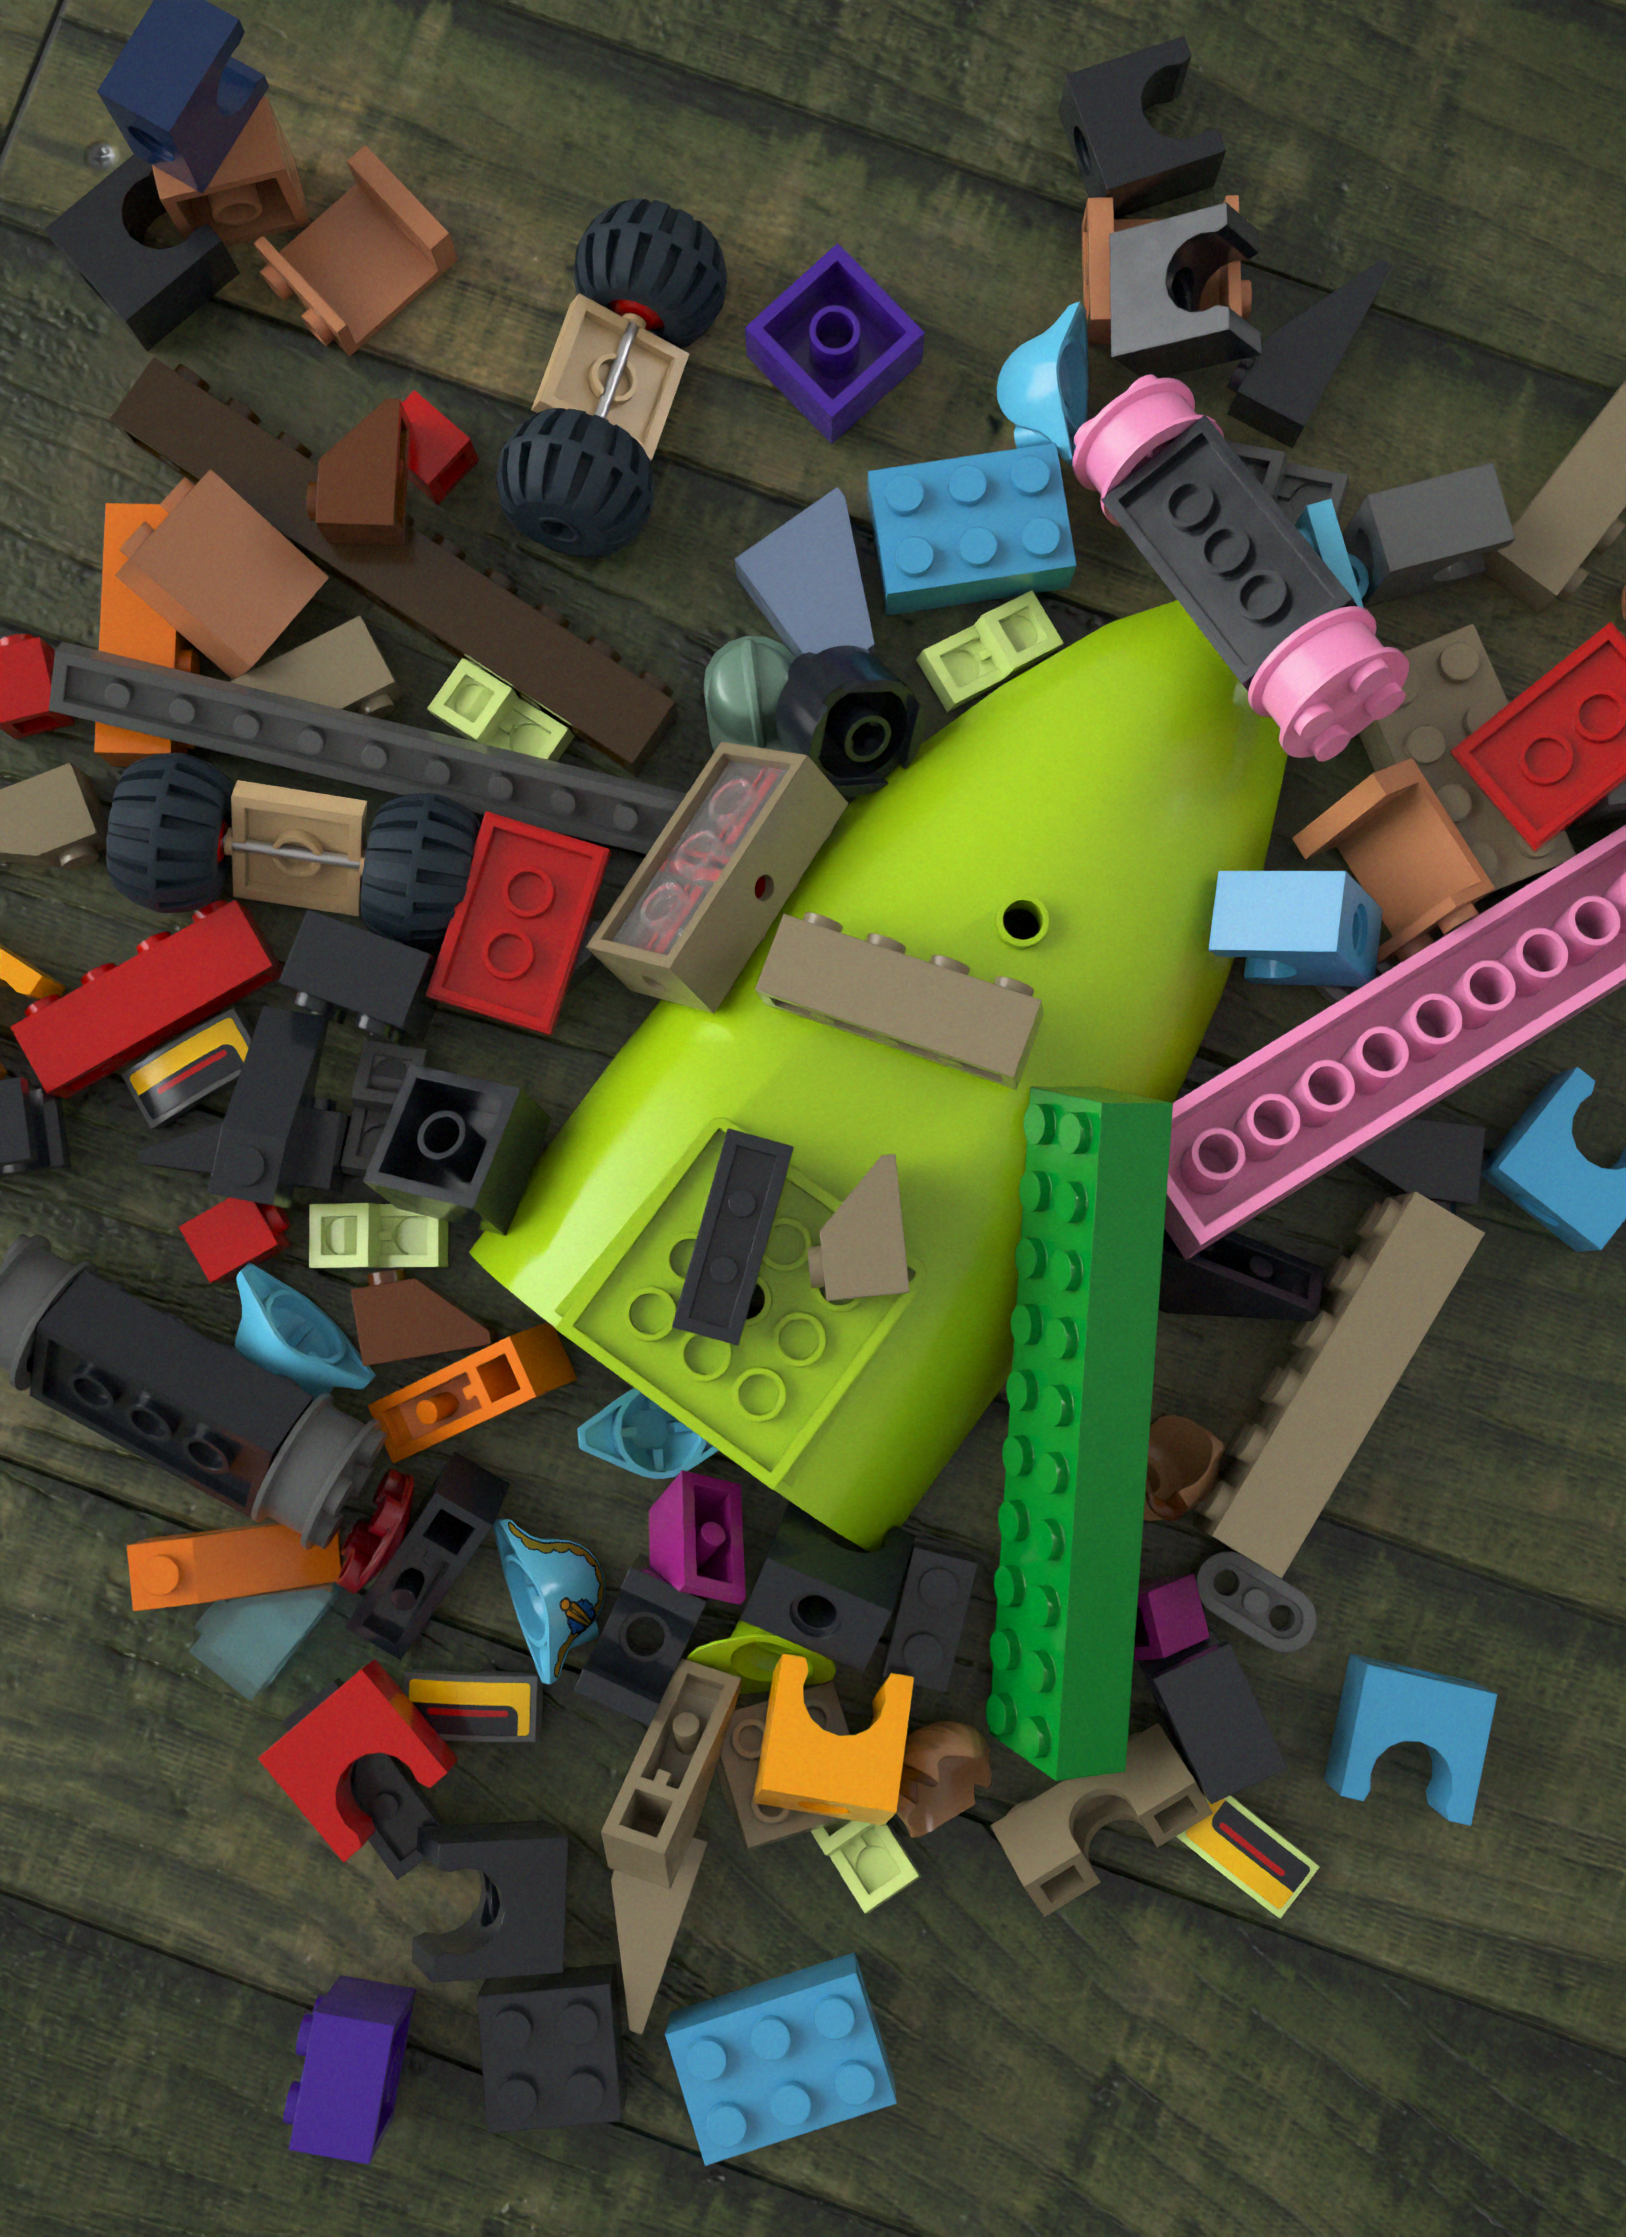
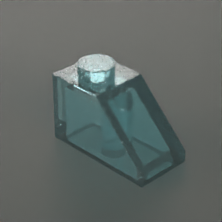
(259, 1633)

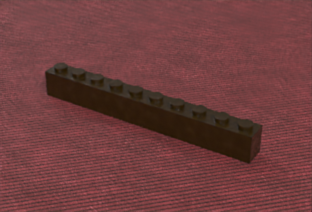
(416, 583)

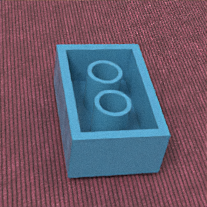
(970, 529)
(780, 2058)

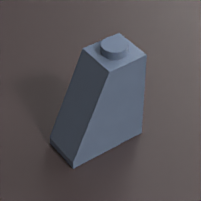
(810, 580)

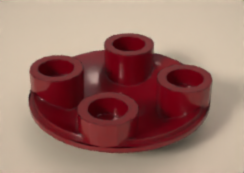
(375, 1543)

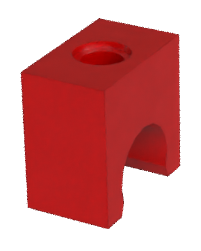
(319, 1753)

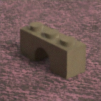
(1052, 1833)

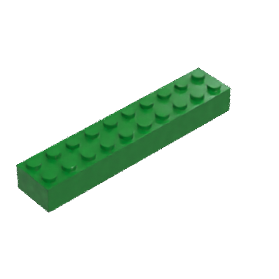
(1078, 1427)

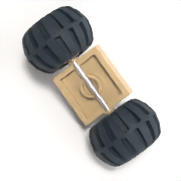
(582, 463)
(183, 821)

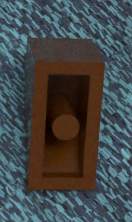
(365, 481)
(412, 1320)

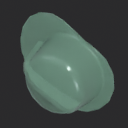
(744, 692)

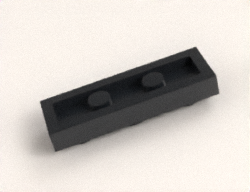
(733, 1237)
(386, 1795)

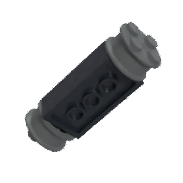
(179, 1395)

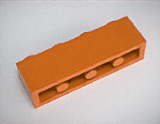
(136, 632)

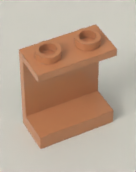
(360, 257)
(1221, 289)
(1402, 856)

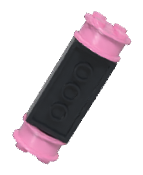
(1239, 568)

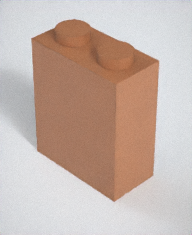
(219, 573)

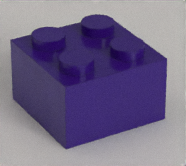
(834, 343)
(350, 2069)

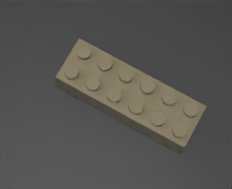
(1336, 1378)

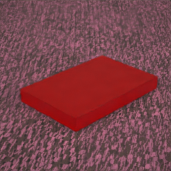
(1556, 742)
(519, 924)

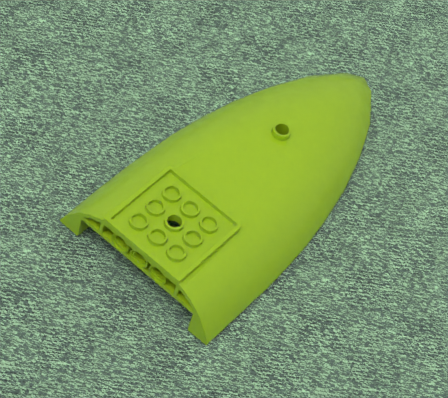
(1072, 792)

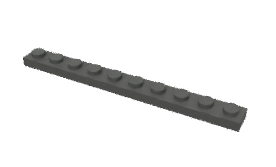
(357, 748)

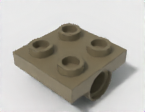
(739, 1768)

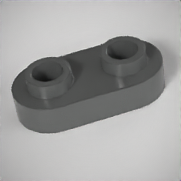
(1252, 1600)

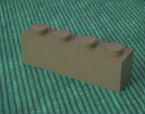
(1569, 515)
(900, 999)

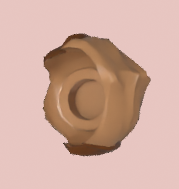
(1179, 1467)
(941, 1774)

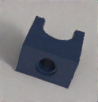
(181, 90)

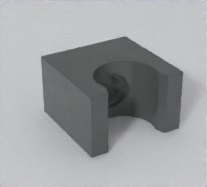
(1429, 533)

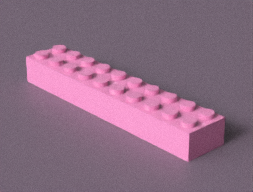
(1396, 1046)

